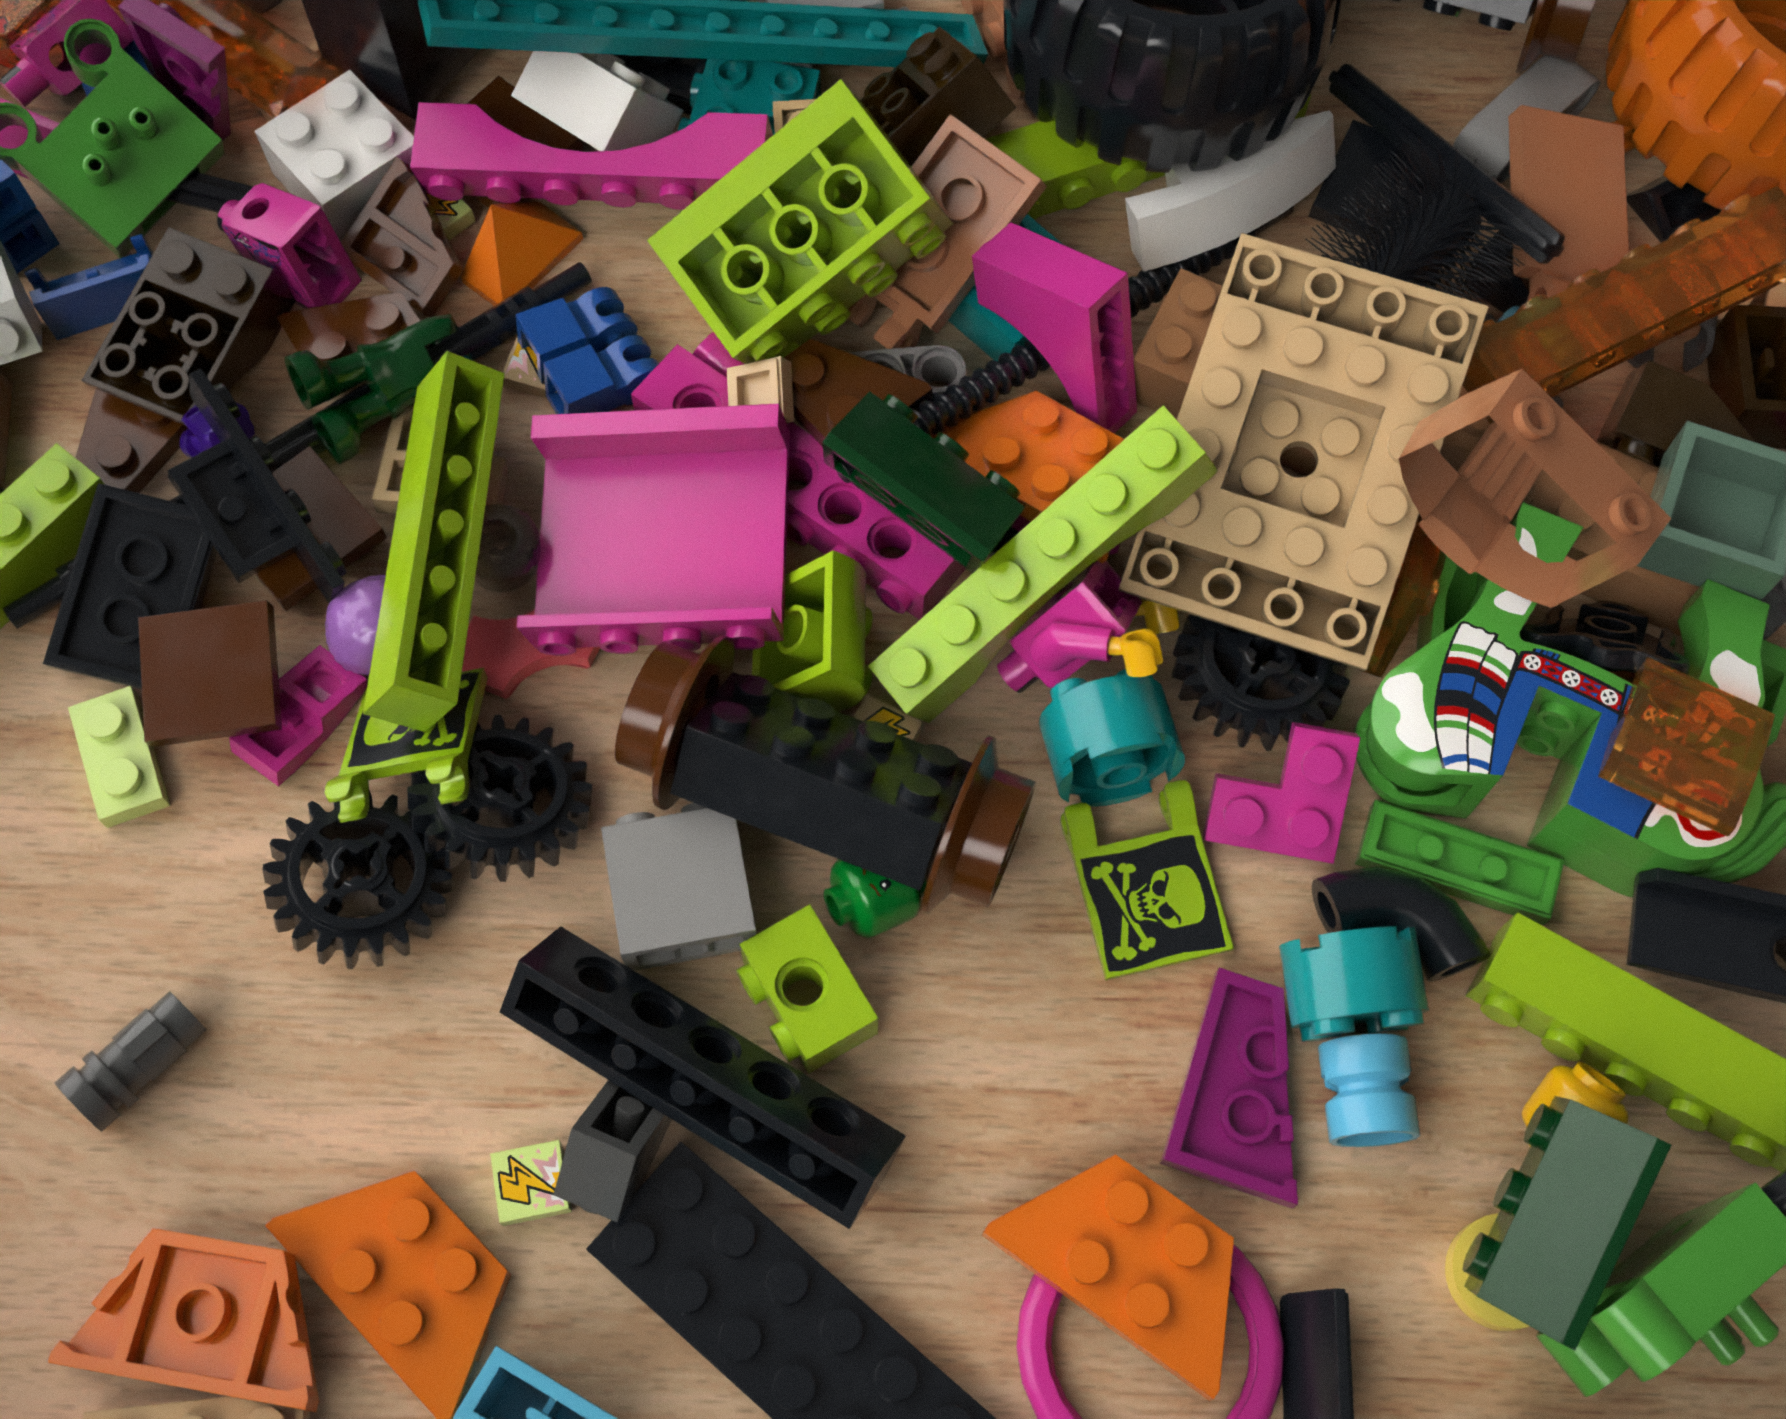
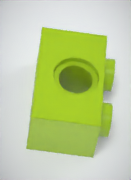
(804, 951)

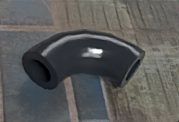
(1394, 898)

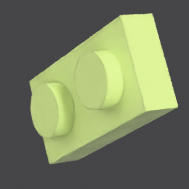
(116, 758)

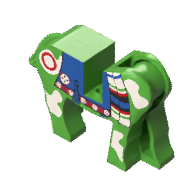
(1475, 689)

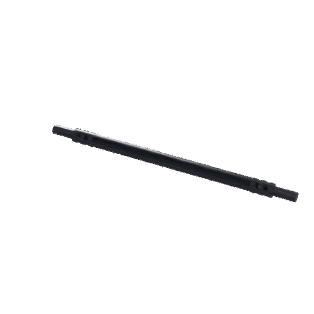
(473, 337)

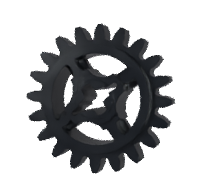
(1259, 701)
(498, 816)
(355, 851)

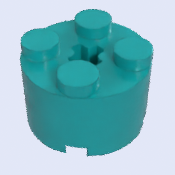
(1110, 738)
(1354, 979)

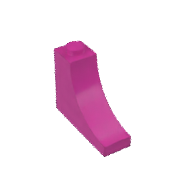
(1070, 312)

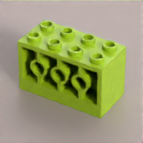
(801, 230)

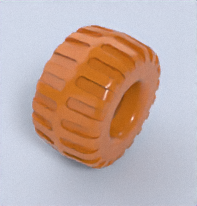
(1704, 91)

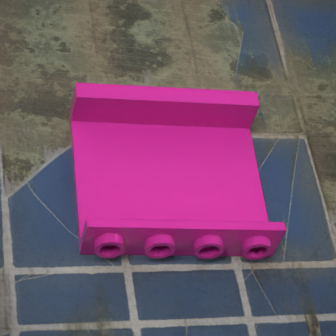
(661, 528)

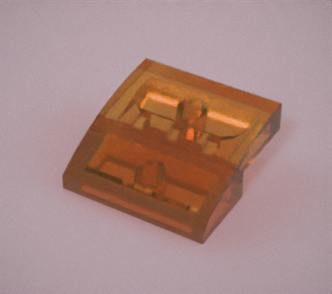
(1687, 746)

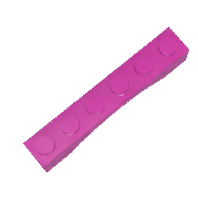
(469, 154)

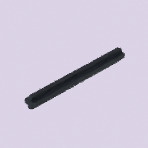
(1401, 125)

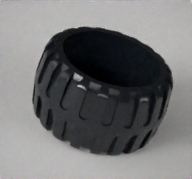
(1168, 81)

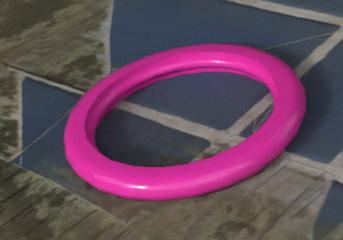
(1262, 1327)

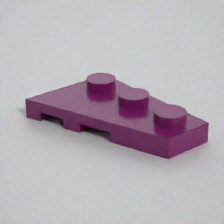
(182, 60)

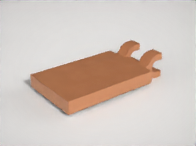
(1575, 180)
(981, 195)

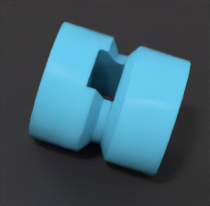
(1369, 1099)

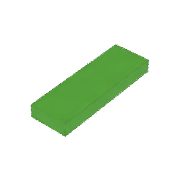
(1461, 861)

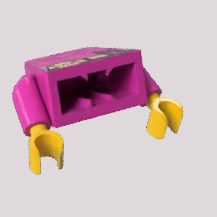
(1083, 626)

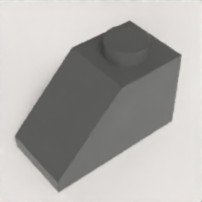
(610, 1152)

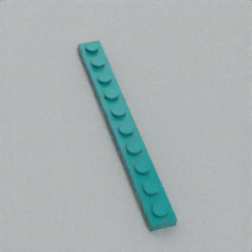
(693, 29)

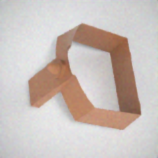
(1472, 507)

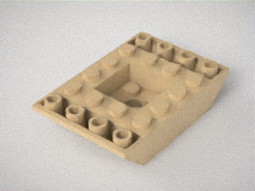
(1321, 364)

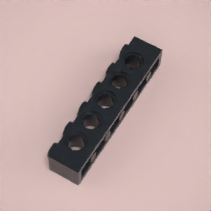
(702, 1075)

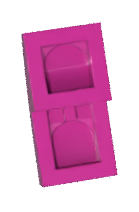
(313, 703)

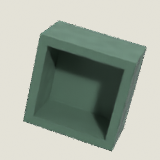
(1723, 511)

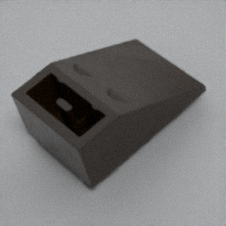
(930, 85)
(187, 314)
(1750, 370)
(1657, 406)

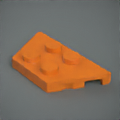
(1034, 447)
(1132, 1263)
(404, 1280)
(202, 1321)

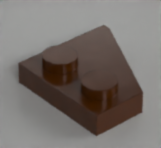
(340, 327)

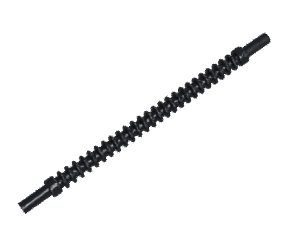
(1026, 359)

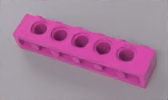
(902, 583)

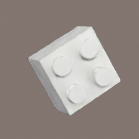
(597, 99)
(335, 148)

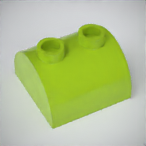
(822, 634)

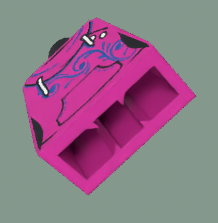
(35, 70)
(279, 231)

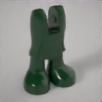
(391, 372)

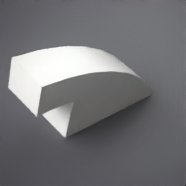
(1234, 198)

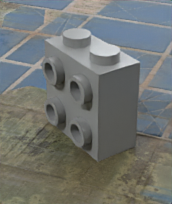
(677, 886)

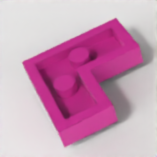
(1299, 814)

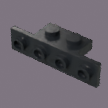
(242, 502)

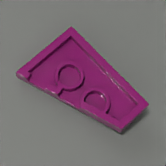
(1234, 1096)

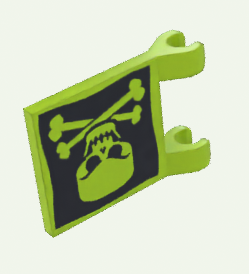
(390, 749)
(1149, 894)

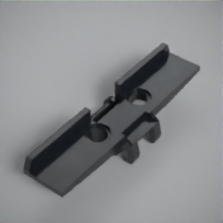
(1709, 932)

